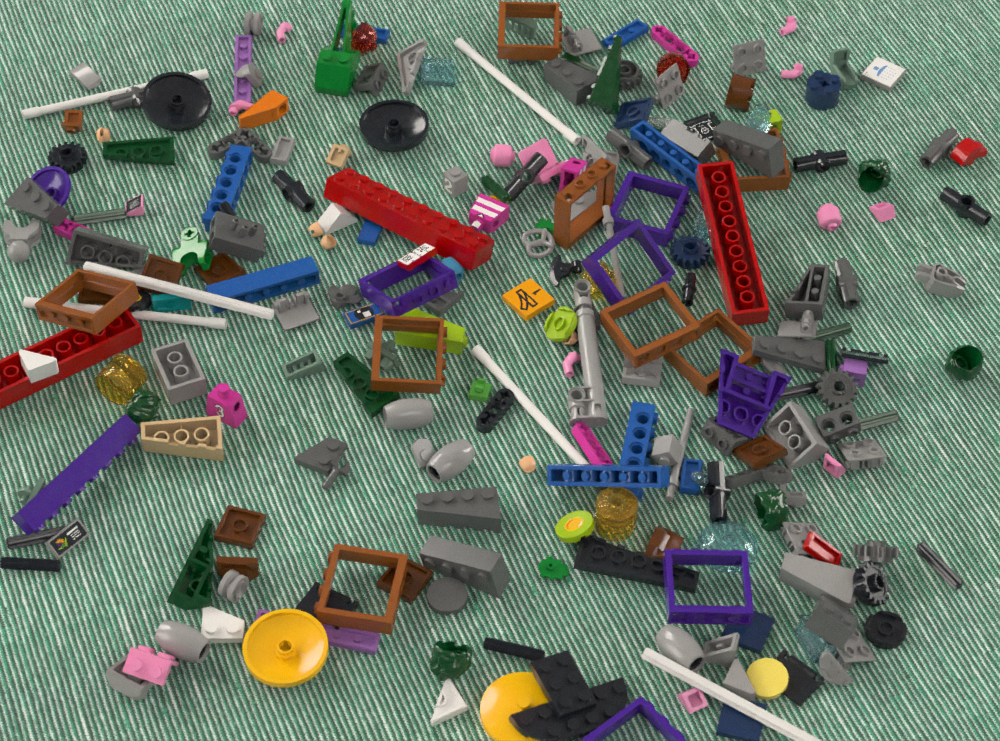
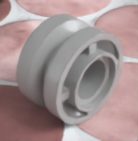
(253, 23)
(233, 586)

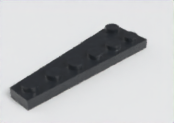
(615, 561)

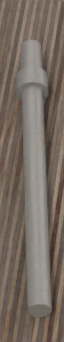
(608, 223)
(674, 481)

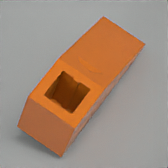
(266, 110)

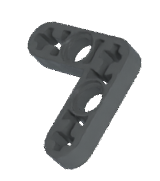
(218, 148)
(771, 472)

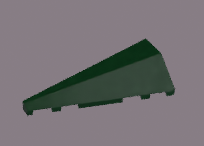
(606, 89)
(194, 582)

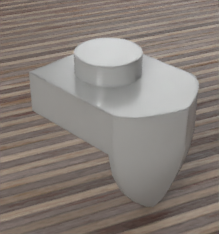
(252, 73)
(422, 451)
(794, 498)

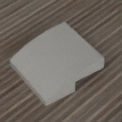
(645, 375)

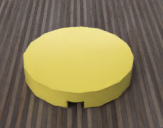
(768, 678)

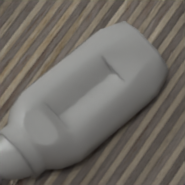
(772, 366)

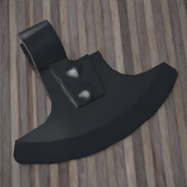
(560, 270)

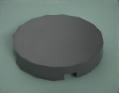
(447, 596)

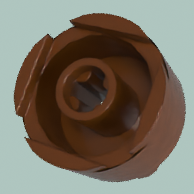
(740, 92)

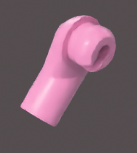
(790, 26)
(280, 32)
(794, 73)
(237, 106)
(571, 358)

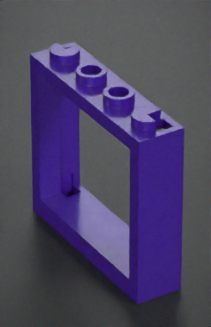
(656, 186)
(648, 244)
(444, 281)
(704, 613)
(641, 706)

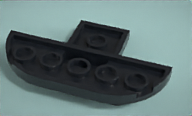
(572, 706)

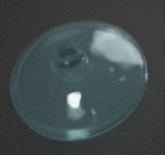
(740, 538)

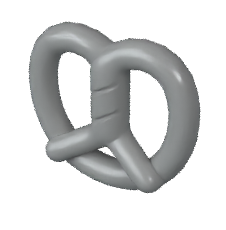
(539, 242)

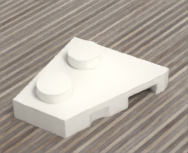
(221, 626)

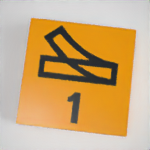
(528, 299)

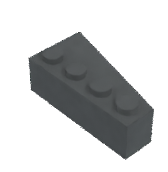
(751, 146)
(104, 250)
(460, 508)
(467, 563)

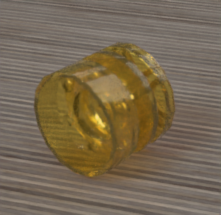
(121, 379)
(616, 513)

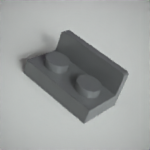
(371, 78)
(720, 437)

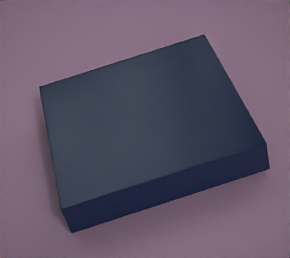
(633, 112)
(752, 636)
(738, 725)

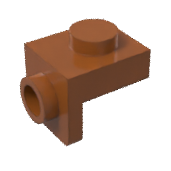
(73, 121)

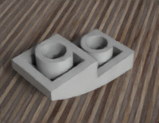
(86, 76)

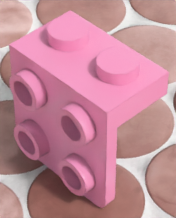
(553, 166)
(149, 666)

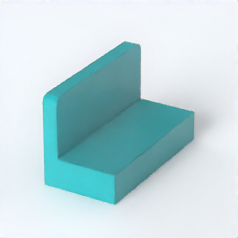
(170, 303)

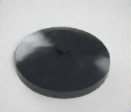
(176, 101)
(394, 125)

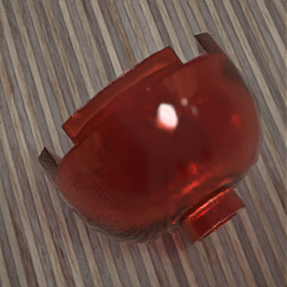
(364, 38)
(670, 59)

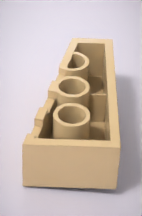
(185, 437)

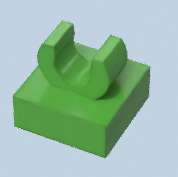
(480, 390)

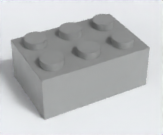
(179, 371)

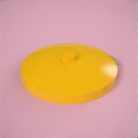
(285, 648)
(505, 697)

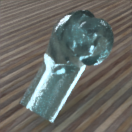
(699, 478)

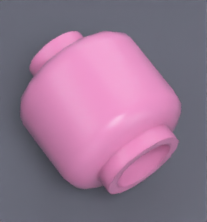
(502, 155)
(829, 217)

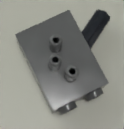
(236, 235)

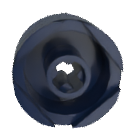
(822, 90)

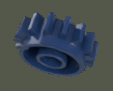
(689, 252)

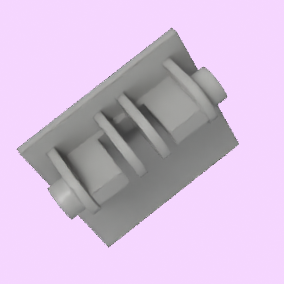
(580, 41)
(749, 57)
(669, 87)
(295, 310)
(805, 328)
(862, 453)
(795, 535)
(853, 651)

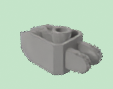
(940, 280)

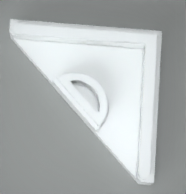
(448, 704)

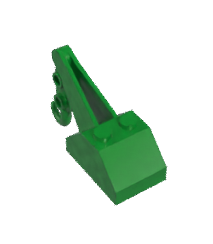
(338, 65)

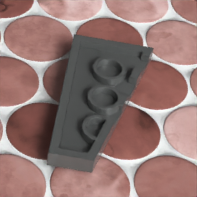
(790, 351)

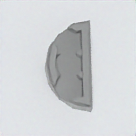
(833, 670)

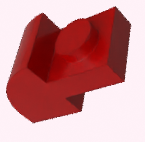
(967, 151)

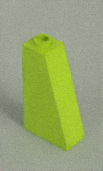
(455, 339)

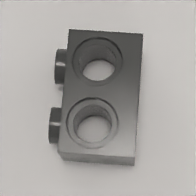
(836, 419)

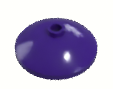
(55, 182)

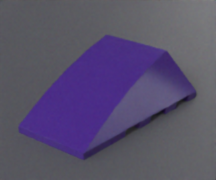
(746, 395)

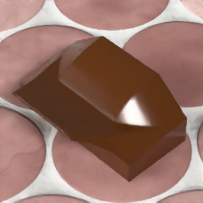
(661, 540)
(244, 565)

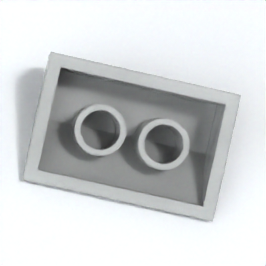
(796, 433)

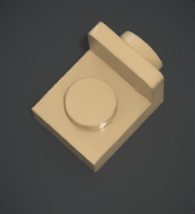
(339, 155)

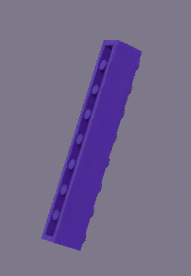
(75, 475)

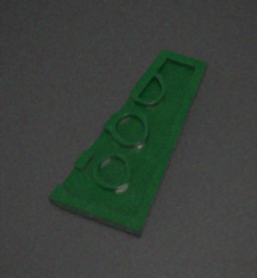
(141, 150)
(358, 380)

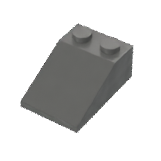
(831, 622)

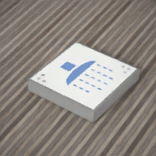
(883, 74)

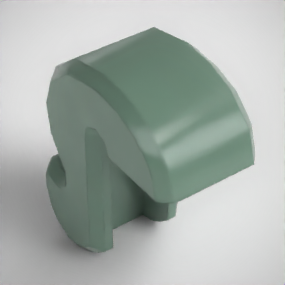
(840, 66)

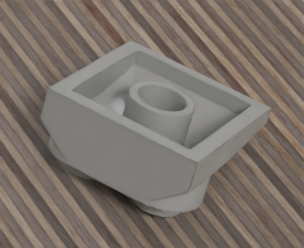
(125, 683)

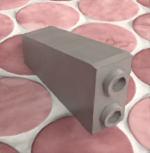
(819, 578)

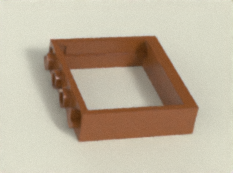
(529, 10)
(762, 183)
(567, 232)
(51, 309)
(717, 319)
(408, 324)
(658, 347)
(357, 620)

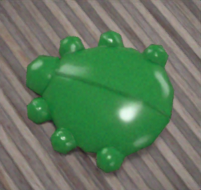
(545, 224)
(553, 569)

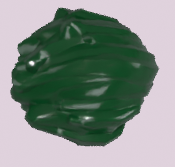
(873, 175)
(964, 362)
(143, 406)
(771, 508)
(450, 660)

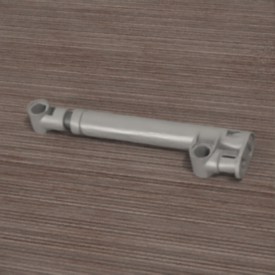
(591, 403)

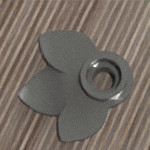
(345, 295)

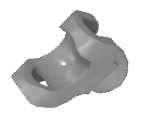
(21, 239)

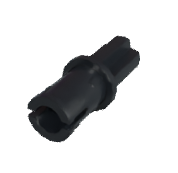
(689, 289)

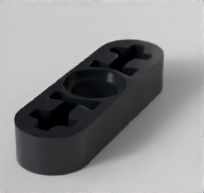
(494, 418)

